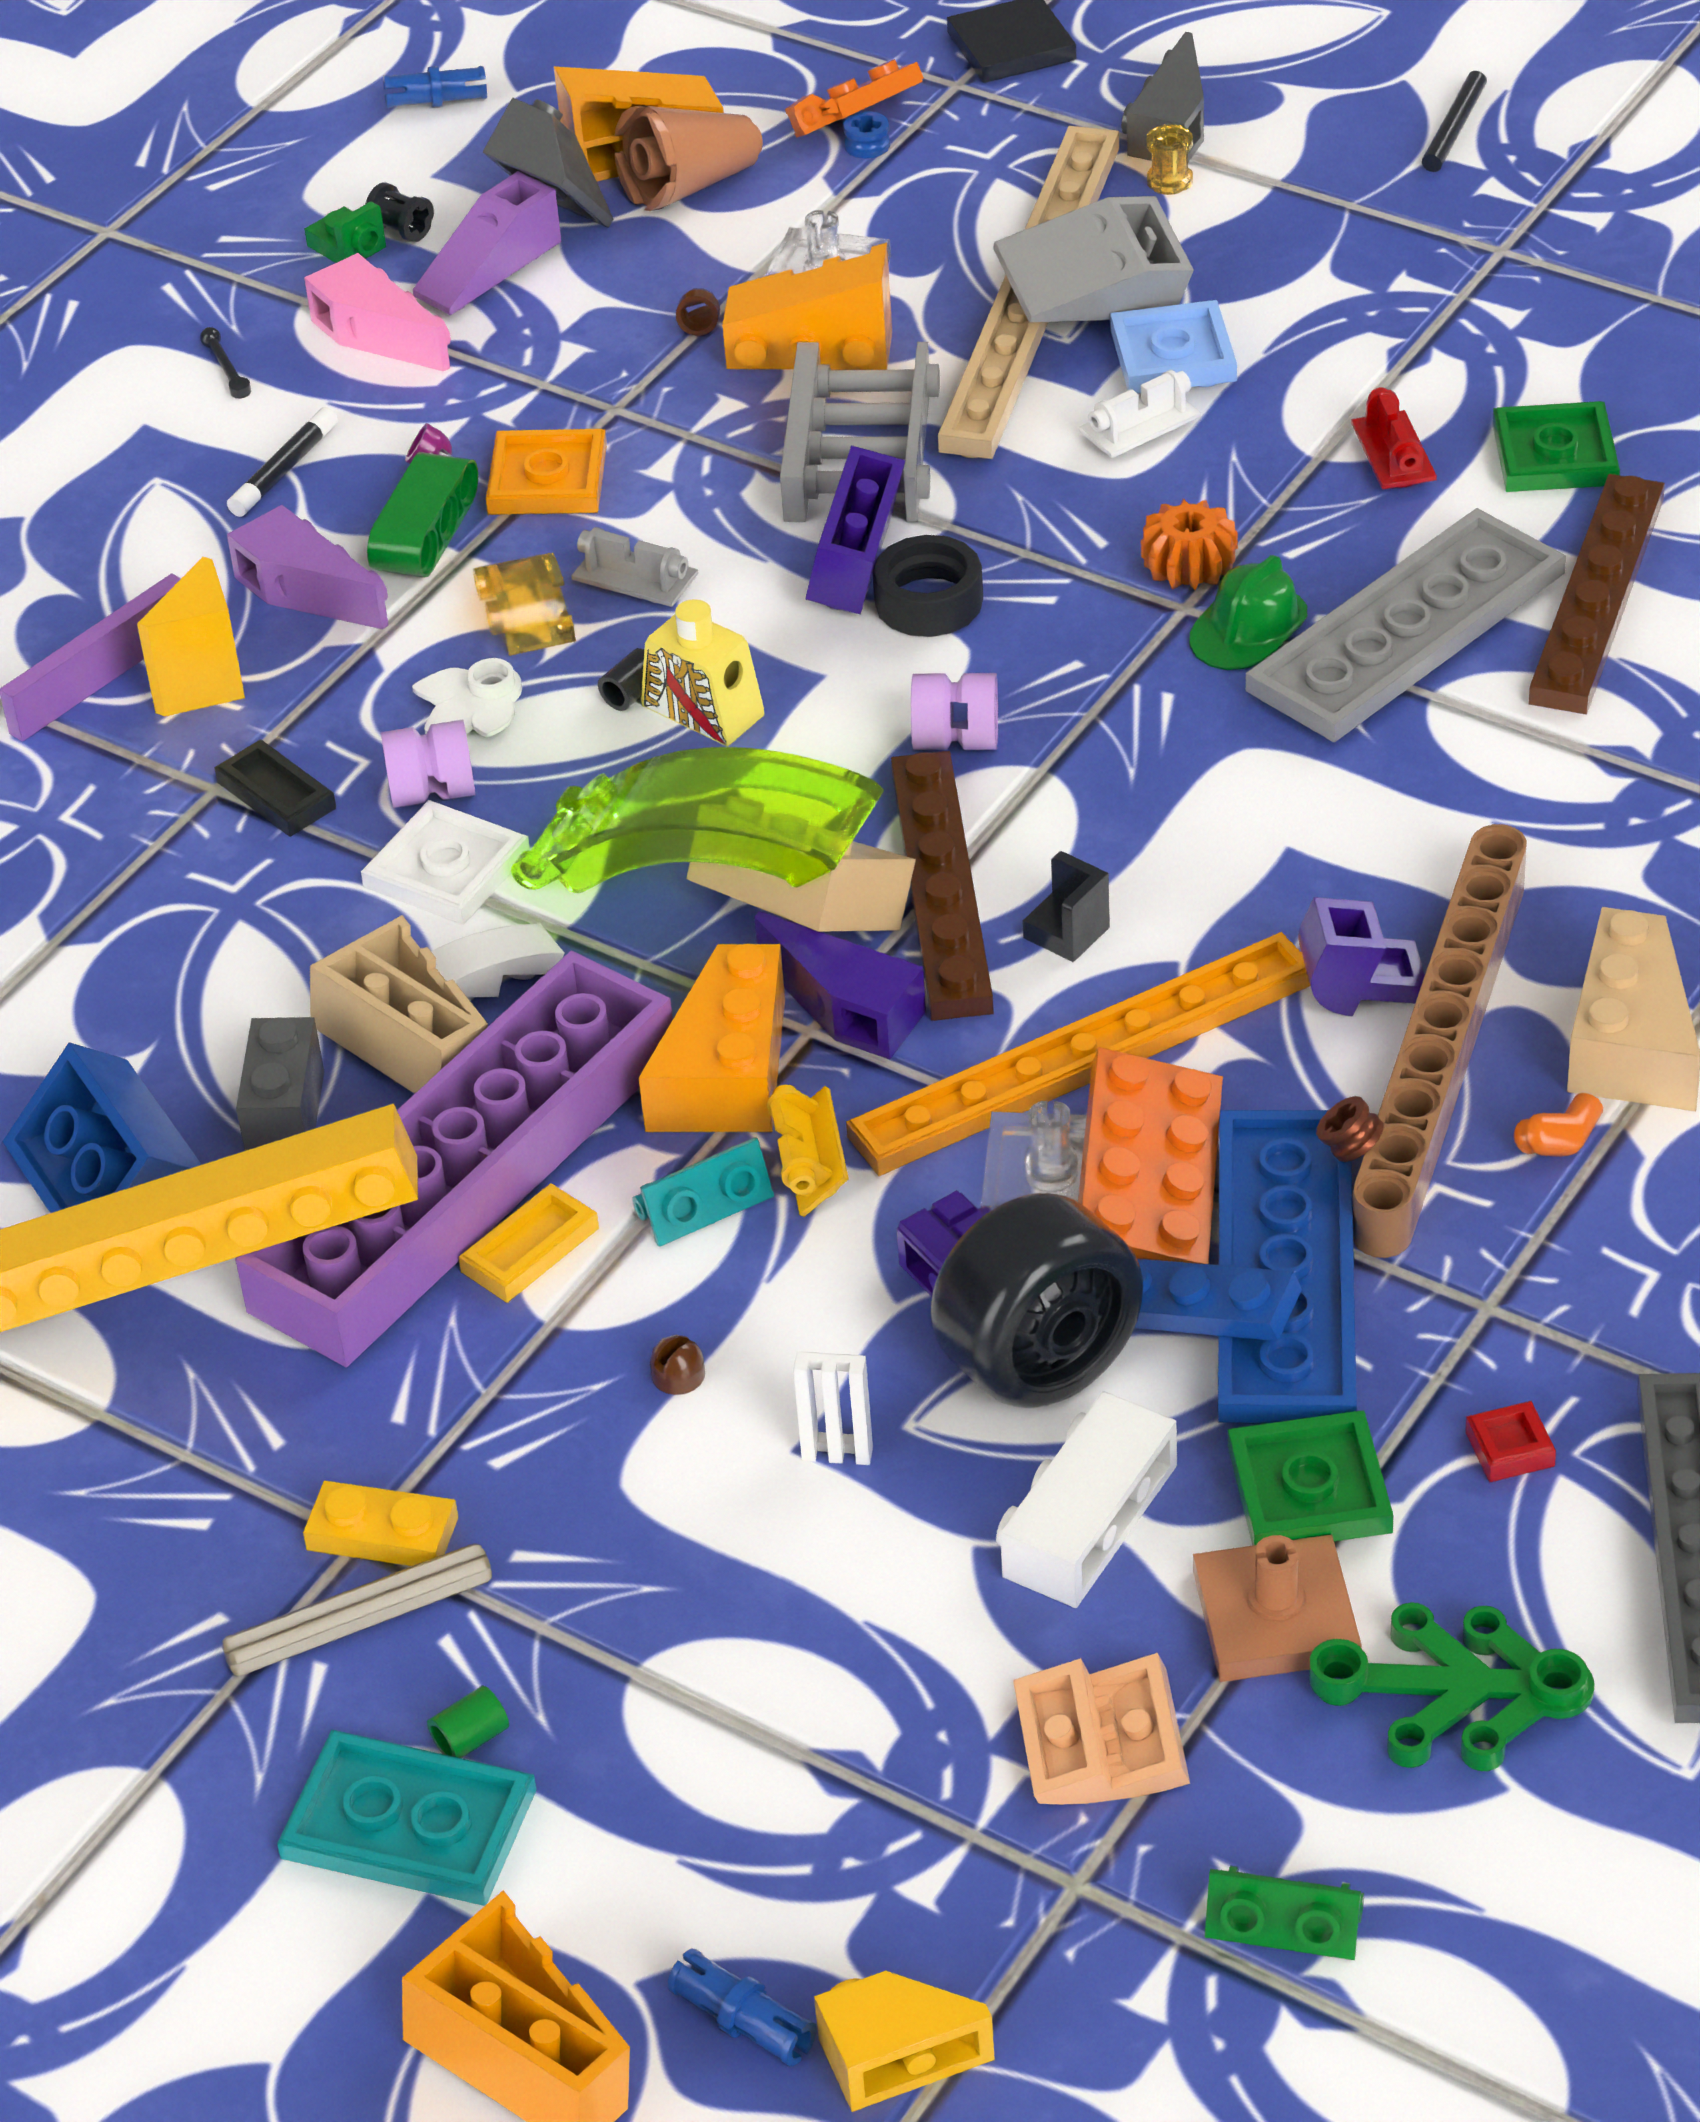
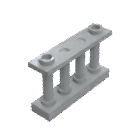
(811, 414)

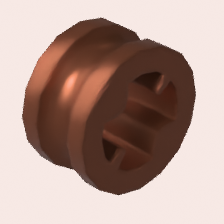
(1350, 1129)

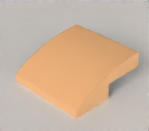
(1100, 1732)

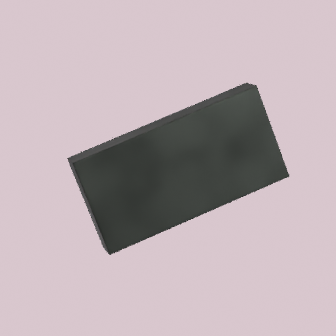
(275, 787)

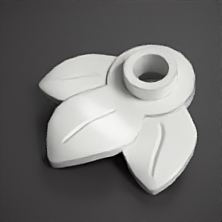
(476, 695)

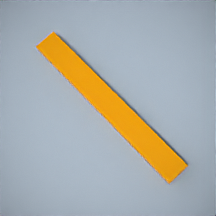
(1064, 1057)

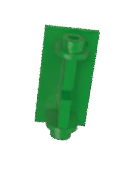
(1283, 1913)

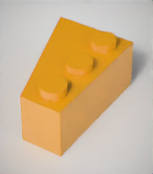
(598, 97)
(837, 305)
(514, 2024)

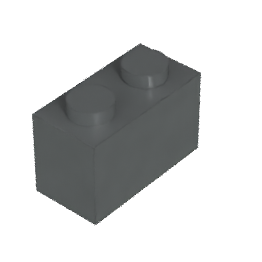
(279, 1080)

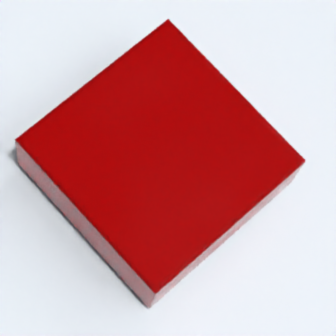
(1510, 1441)

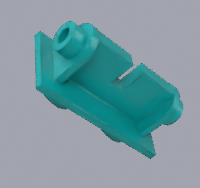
(705, 1192)

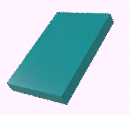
(407, 1817)

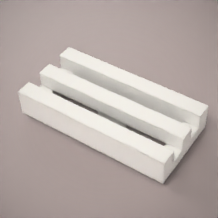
(833, 1439)

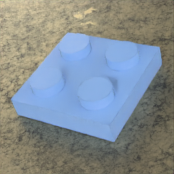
(1175, 339)

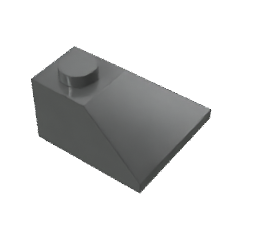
(541, 147)

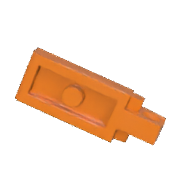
(849, 98)

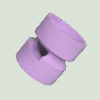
(934, 711)
(428, 763)

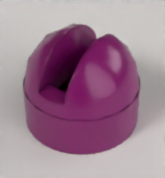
(429, 440)

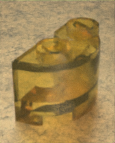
(525, 602)

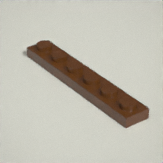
(1596, 594)
(942, 886)

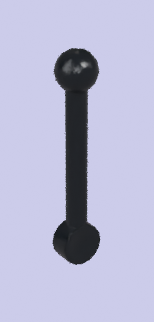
(238, 386)

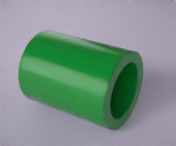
(468, 1723)

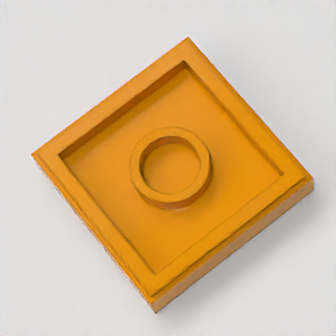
(546, 471)

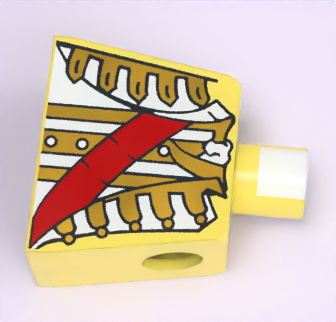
(701, 675)

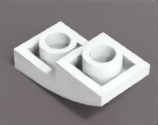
(484, 957)

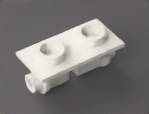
(1129, 422)

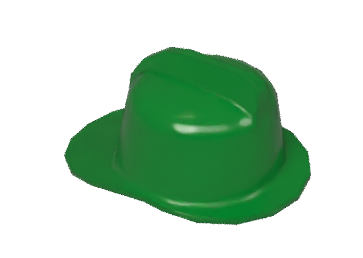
(1249, 617)

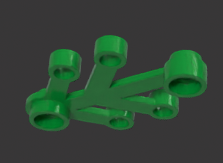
(1459, 1681)

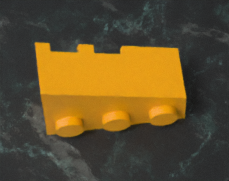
(720, 1047)

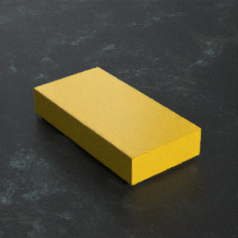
(528, 1242)

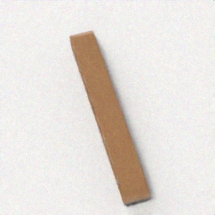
(1439, 1042)

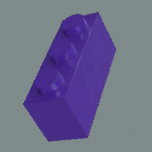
(855, 530)

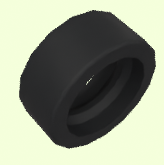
(928, 612)

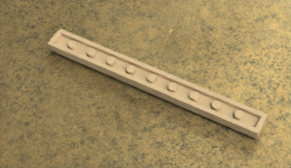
(1008, 338)

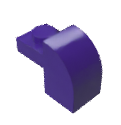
(1352, 960)

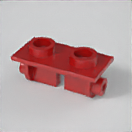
(1392, 442)

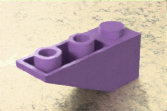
(494, 240)
(303, 571)

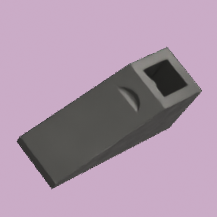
(1168, 98)

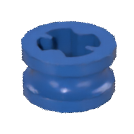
(866, 134)

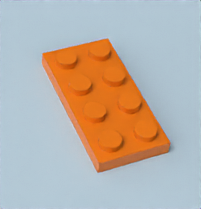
(1152, 1154)

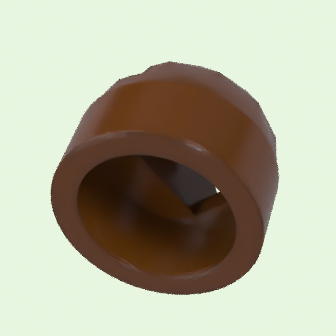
(702, 319)
(683, 1366)

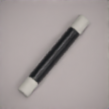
(282, 461)

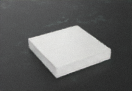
(445, 862)

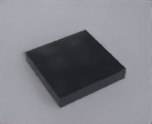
(1011, 39)

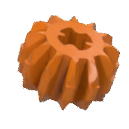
(1189, 544)

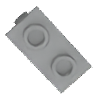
(647, 573)

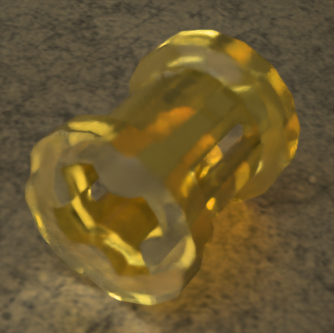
(1169, 159)

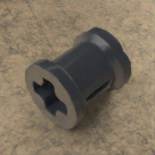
(402, 211)

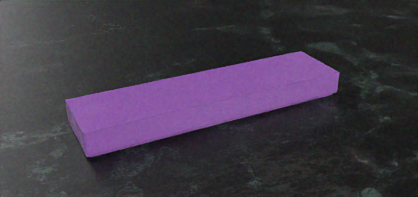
(79, 666)

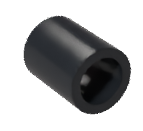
(623, 682)

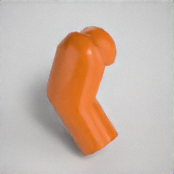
(1559, 1132)

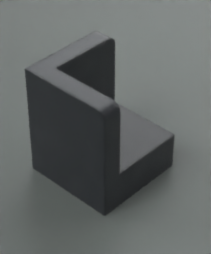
(1073, 912)

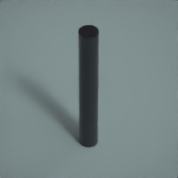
(1454, 121)

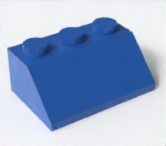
(94, 1131)

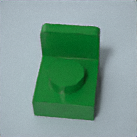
(348, 233)

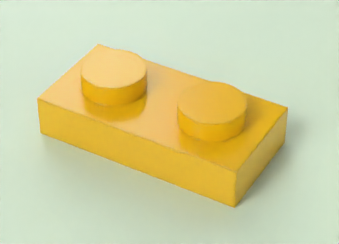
(379, 1524)

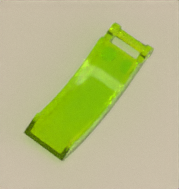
(703, 806)

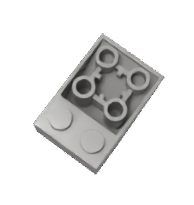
(1096, 262)

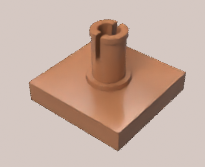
(1272, 1604)

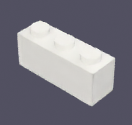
(1087, 1498)

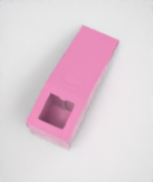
(374, 315)

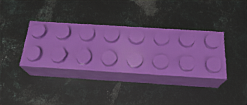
(482, 1143)

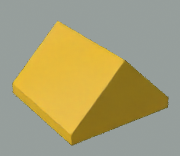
(191, 645)

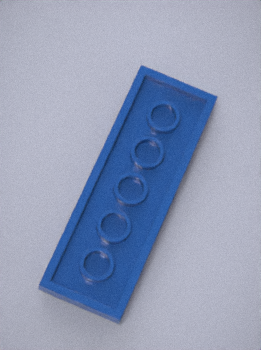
(1288, 1210)

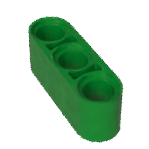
(422, 514)

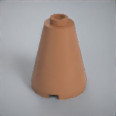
(681, 152)

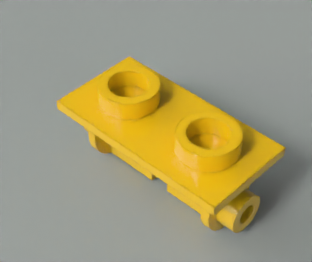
(808, 1145)

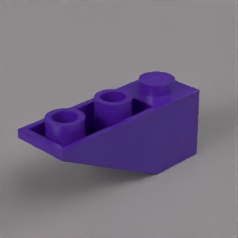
(846, 987)

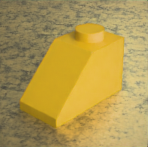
(898, 2035)

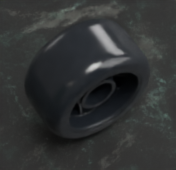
(1036, 1300)

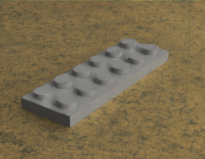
(1404, 624)

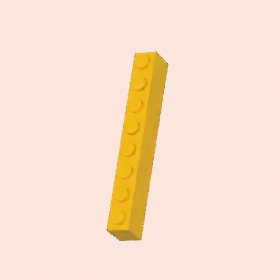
(205, 1215)

